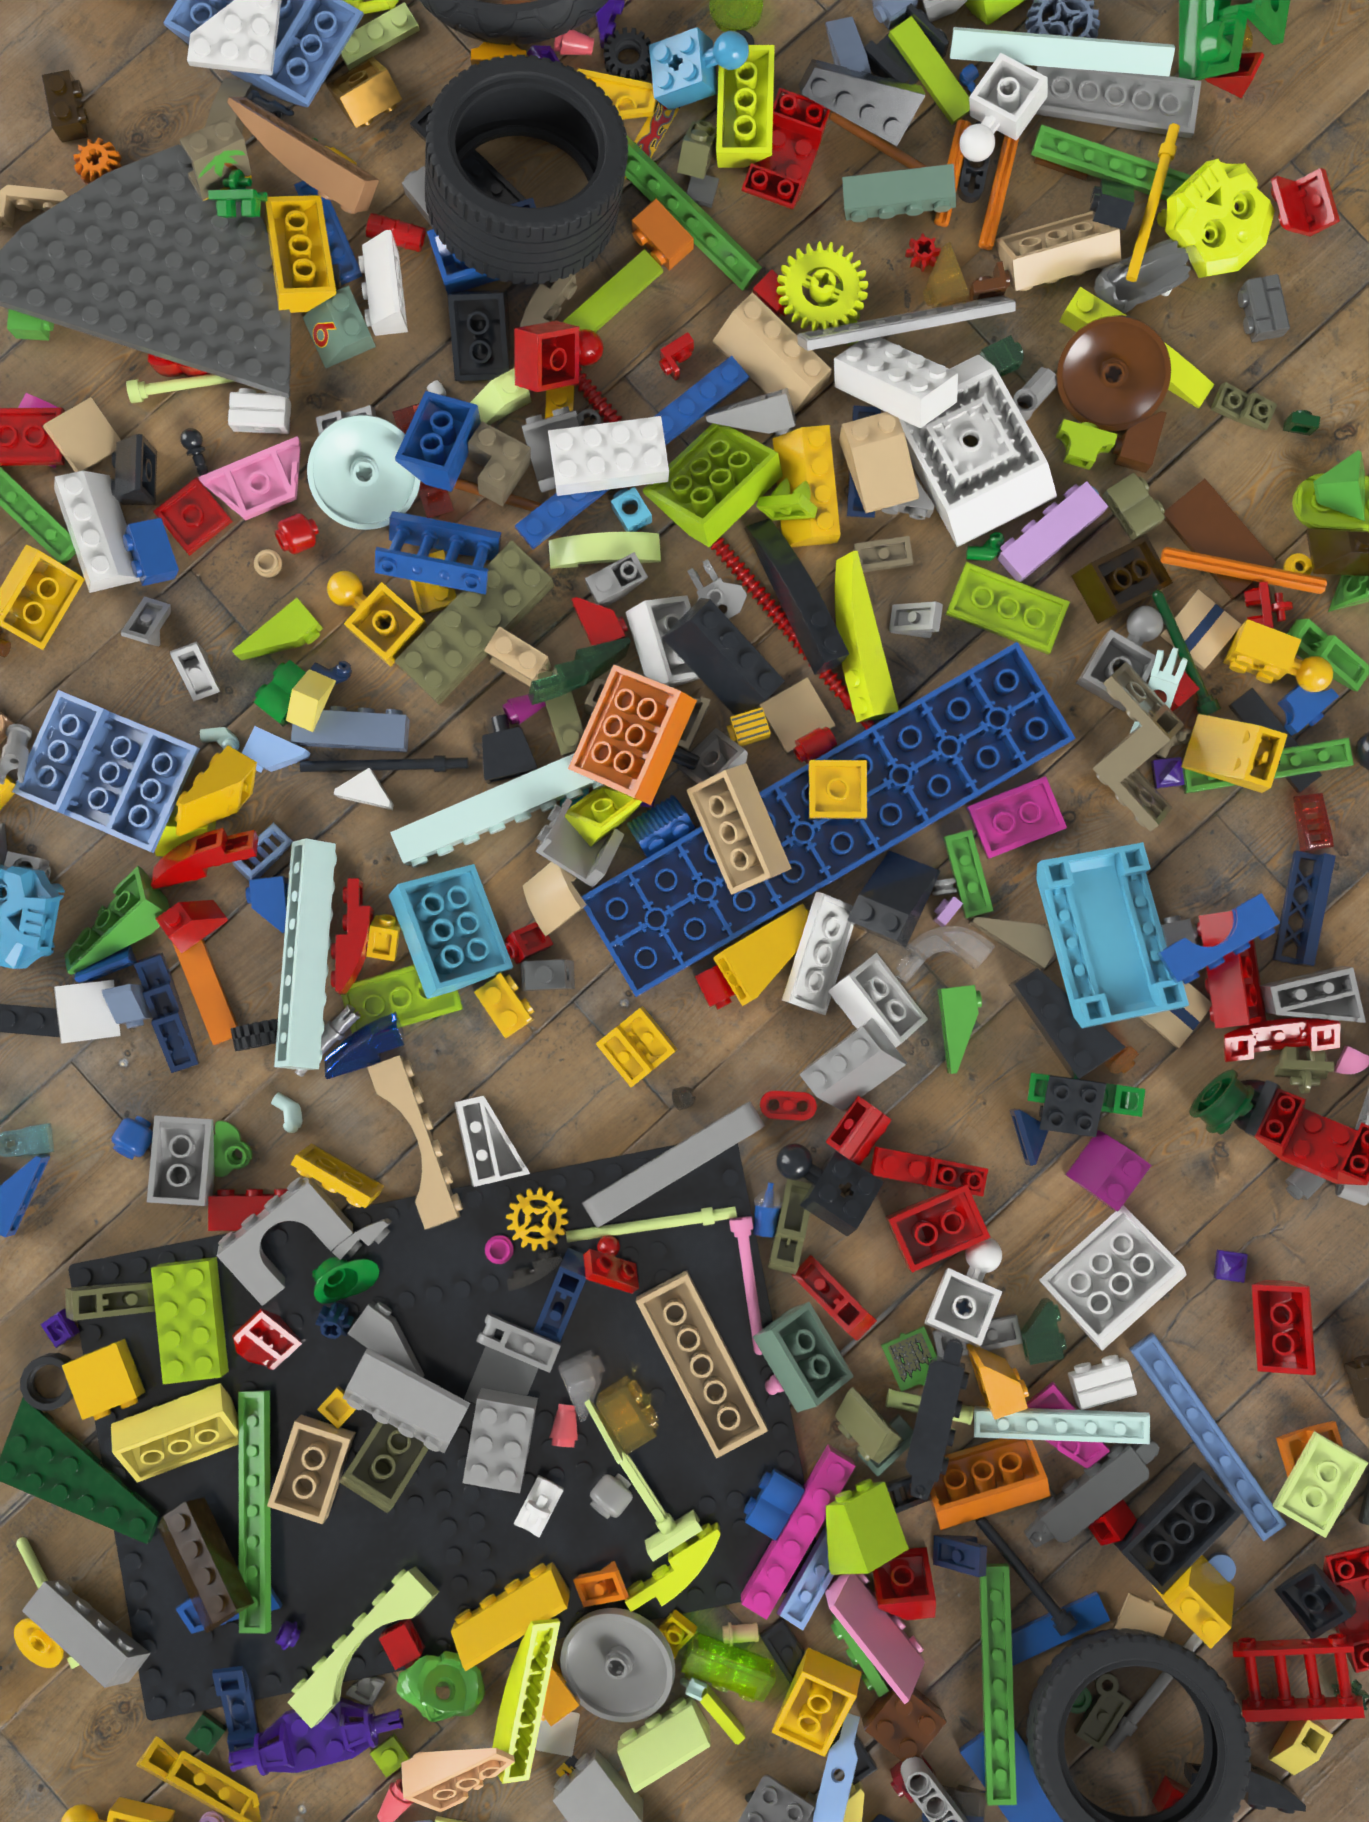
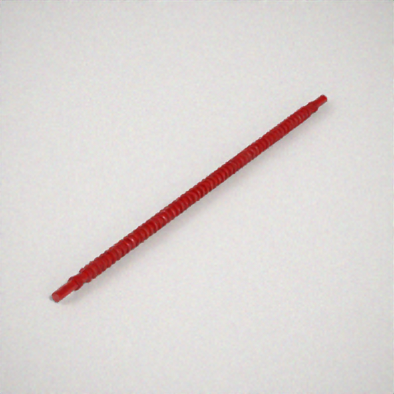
(733, 562)

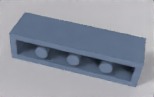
(356, 730)

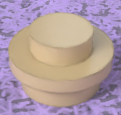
(268, 563)

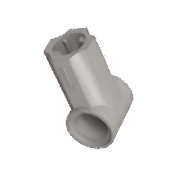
(1035, 391)

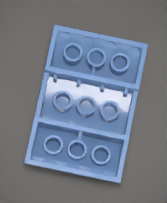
(306, 46)
(106, 771)

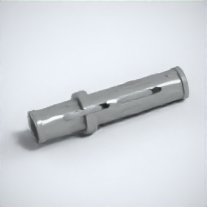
(335, 1030)

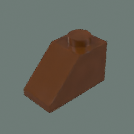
(1139, 444)

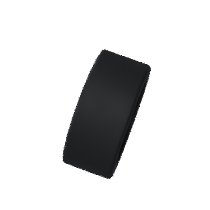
(28, 1387)

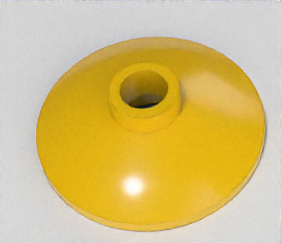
(37, 1644)

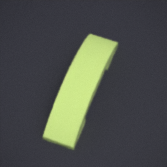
(603, 548)

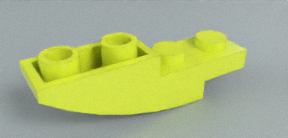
(685, 1565)

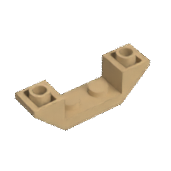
(26, 199)

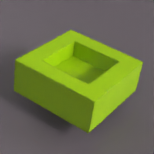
(389, 1755)

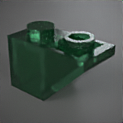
(1041, 1334)

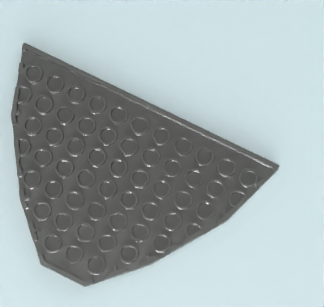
(155, 273)

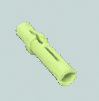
(911, 1403)

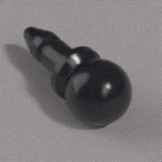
(192, 440)

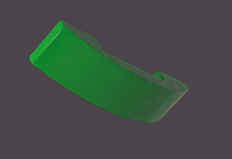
(1116, 1099)

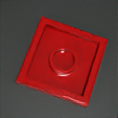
(192, 516)

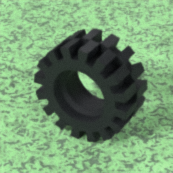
(628, 41)
(254, 1035)

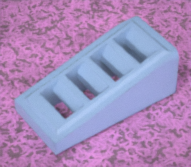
(269, 860)

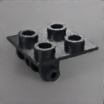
(1072, 1106)

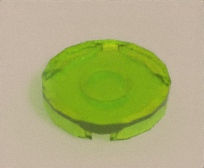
(736, 14)

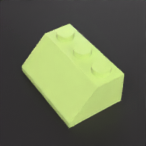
(663, 1743)

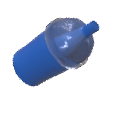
(766, 1212)

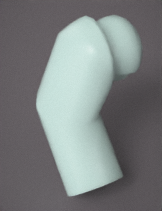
(291, 1110)

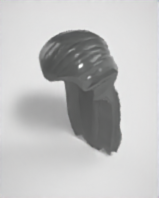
(1160, 271)

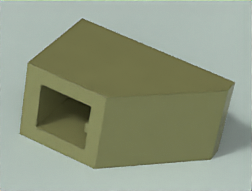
(697, 149)

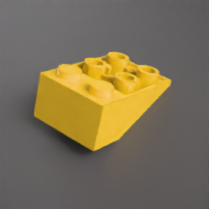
(1234, 752)
(216, 791)

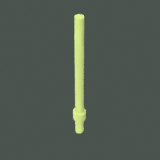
(706, 1216)

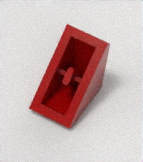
(1239, 81)

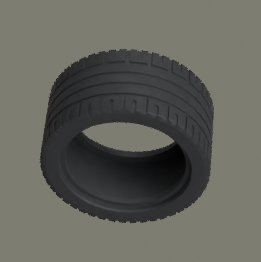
(538, 102)
(1226, 1752)

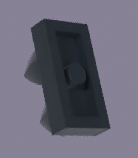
(1262, 1098)

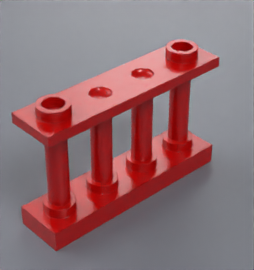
(1286, 1706)

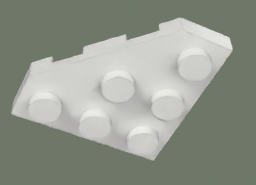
(238, 38)

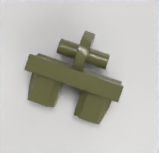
(1303, 1072)

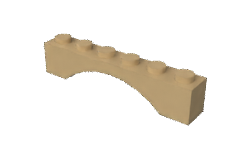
(435, 1198)

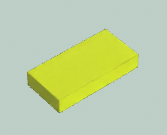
(722, 1715)

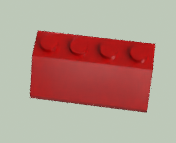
(1236, 982)

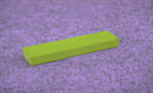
(931, 69)
(616, 293)

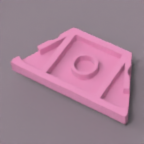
(259, 480)

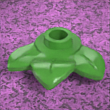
(225, 1143)

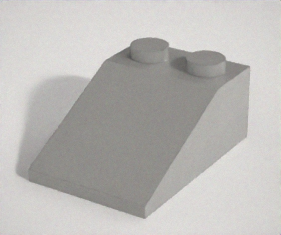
(181, 1161)

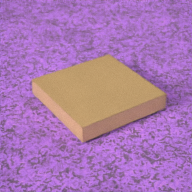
(83, 435)
(796, 713)

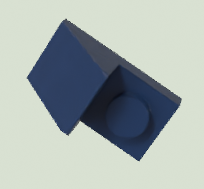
(960, 1554)

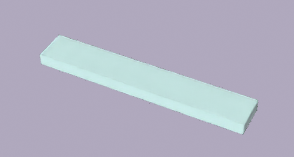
(1065, 1425)

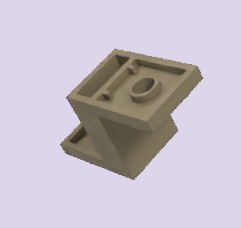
(1120, 764)

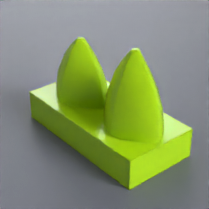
(788, 506)

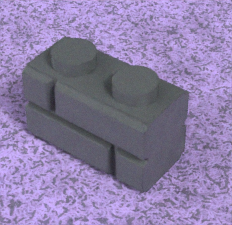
(1263, 308)

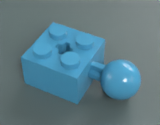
(686, 64)

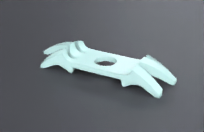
(1164, 679)

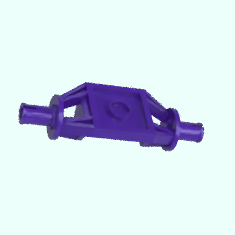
(324, 1744)

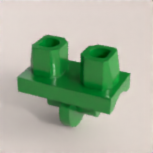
(227, 199)

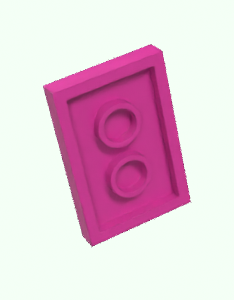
(1016, 817)

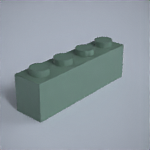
(899, 193)

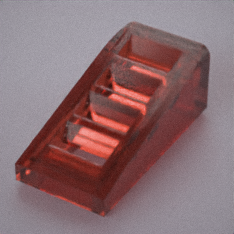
(1302, 823)

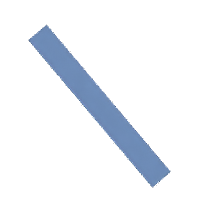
(1207, 1436)

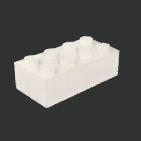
(896, 380)
(609, 455)

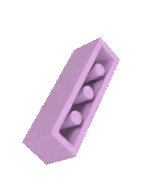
(1052, 532)

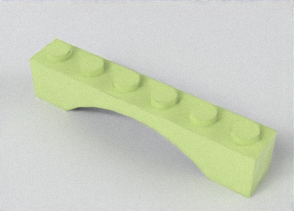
(322, 1691)

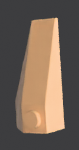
(445, 1777)

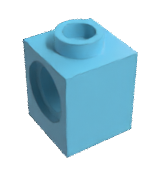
(635, 521)

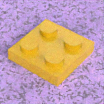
(838, 789)

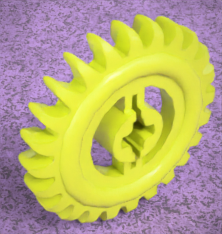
(826, 265)

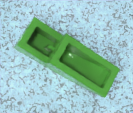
(1346, 665)

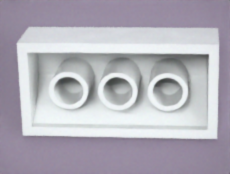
(95, 528)

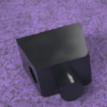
(505, 752)

